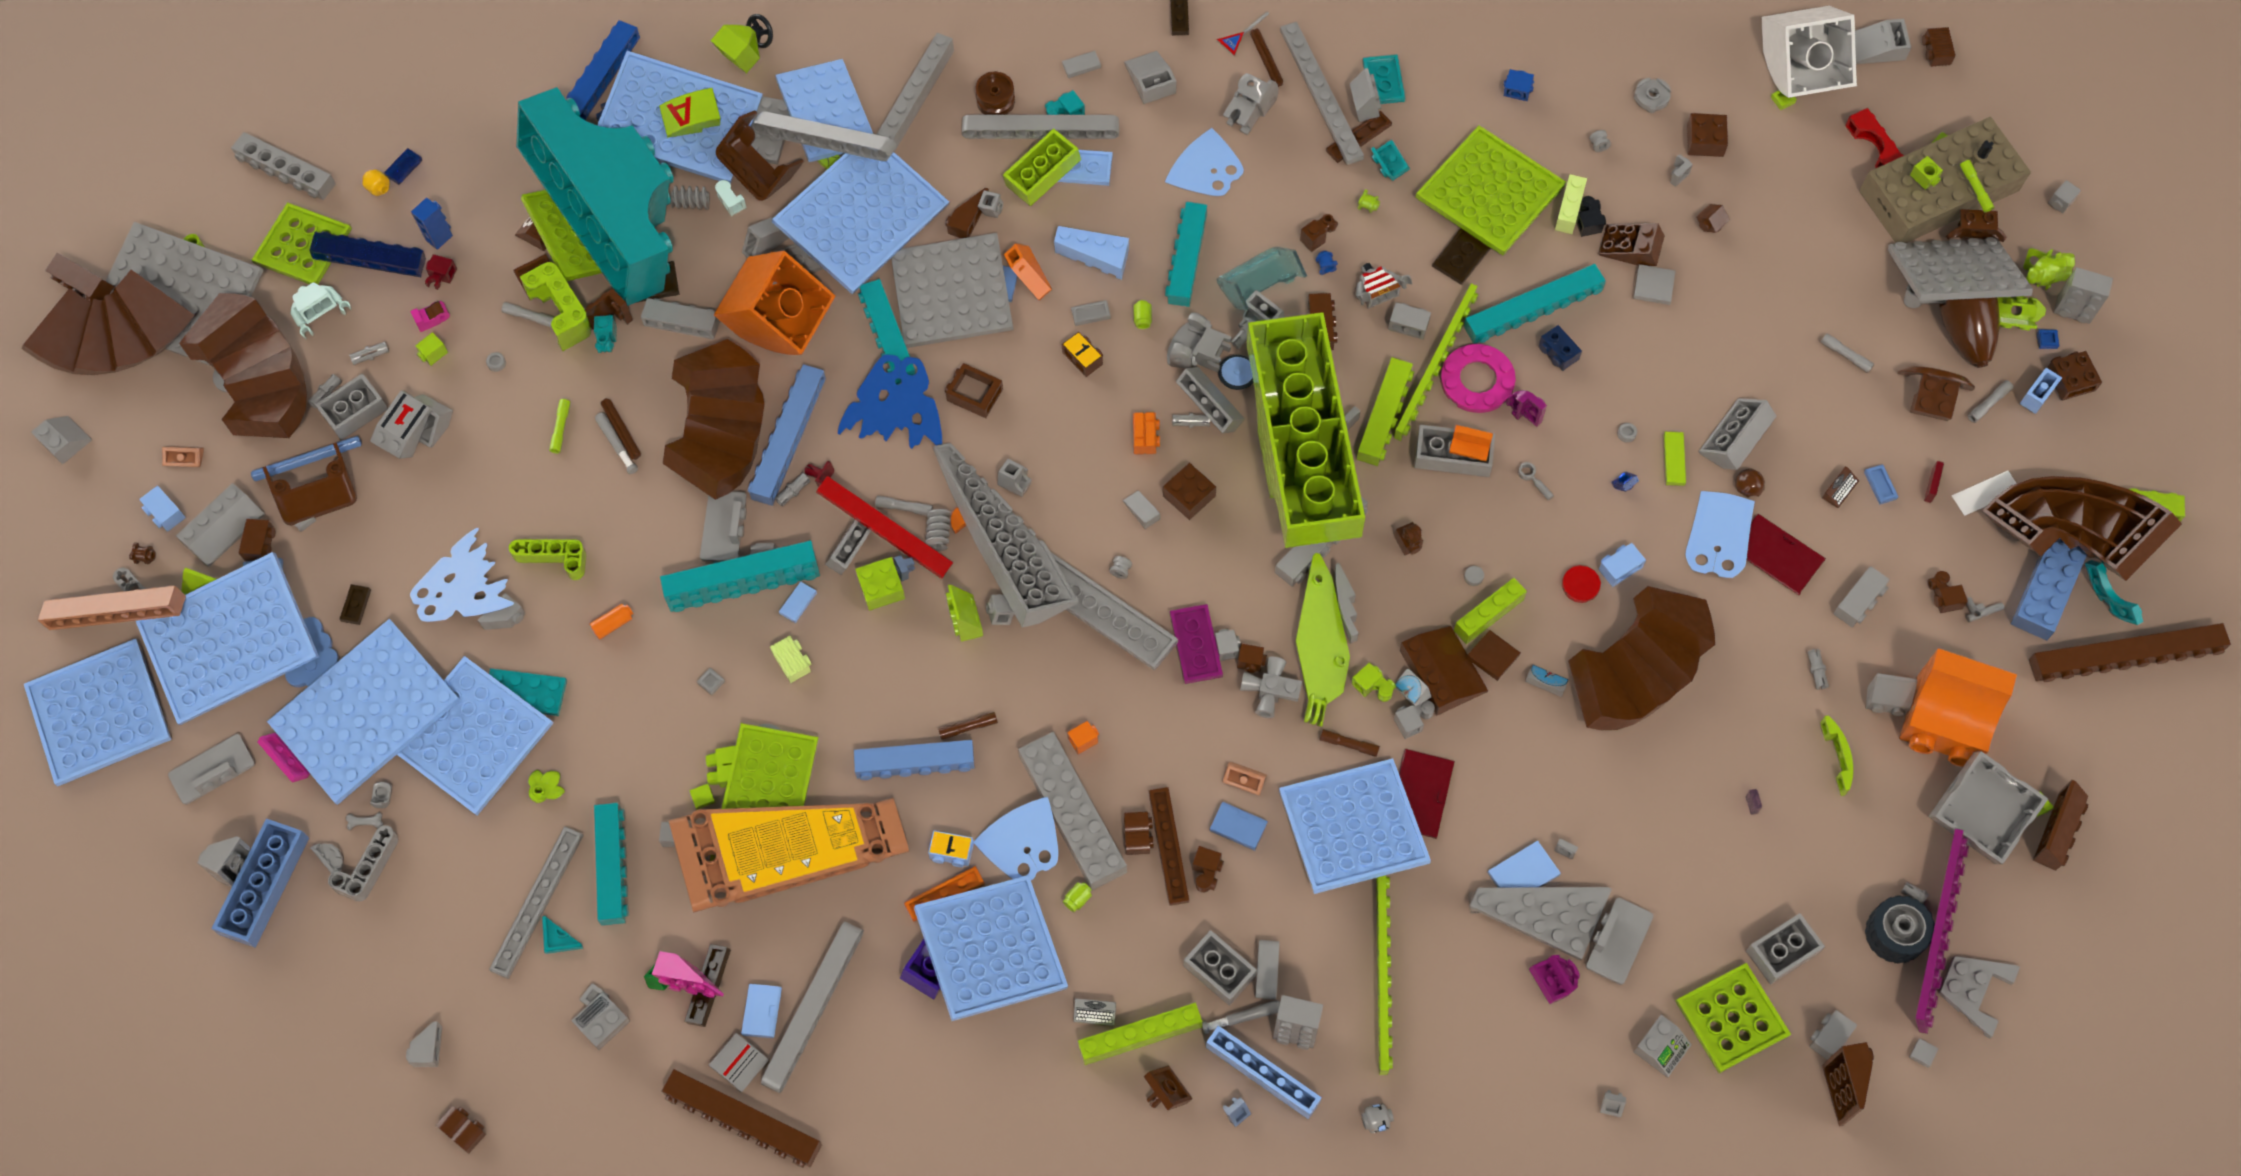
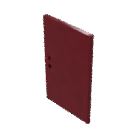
(1785, 562)
(1425, 783)

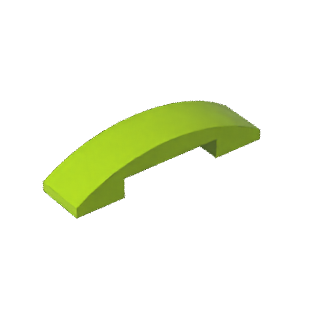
(1833, 732)

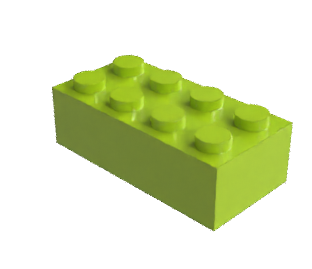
(1042, 167)

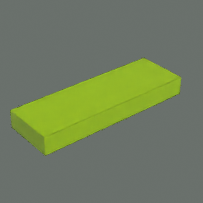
(1674, 458)

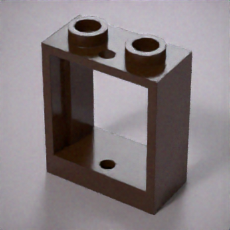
(983, 408)

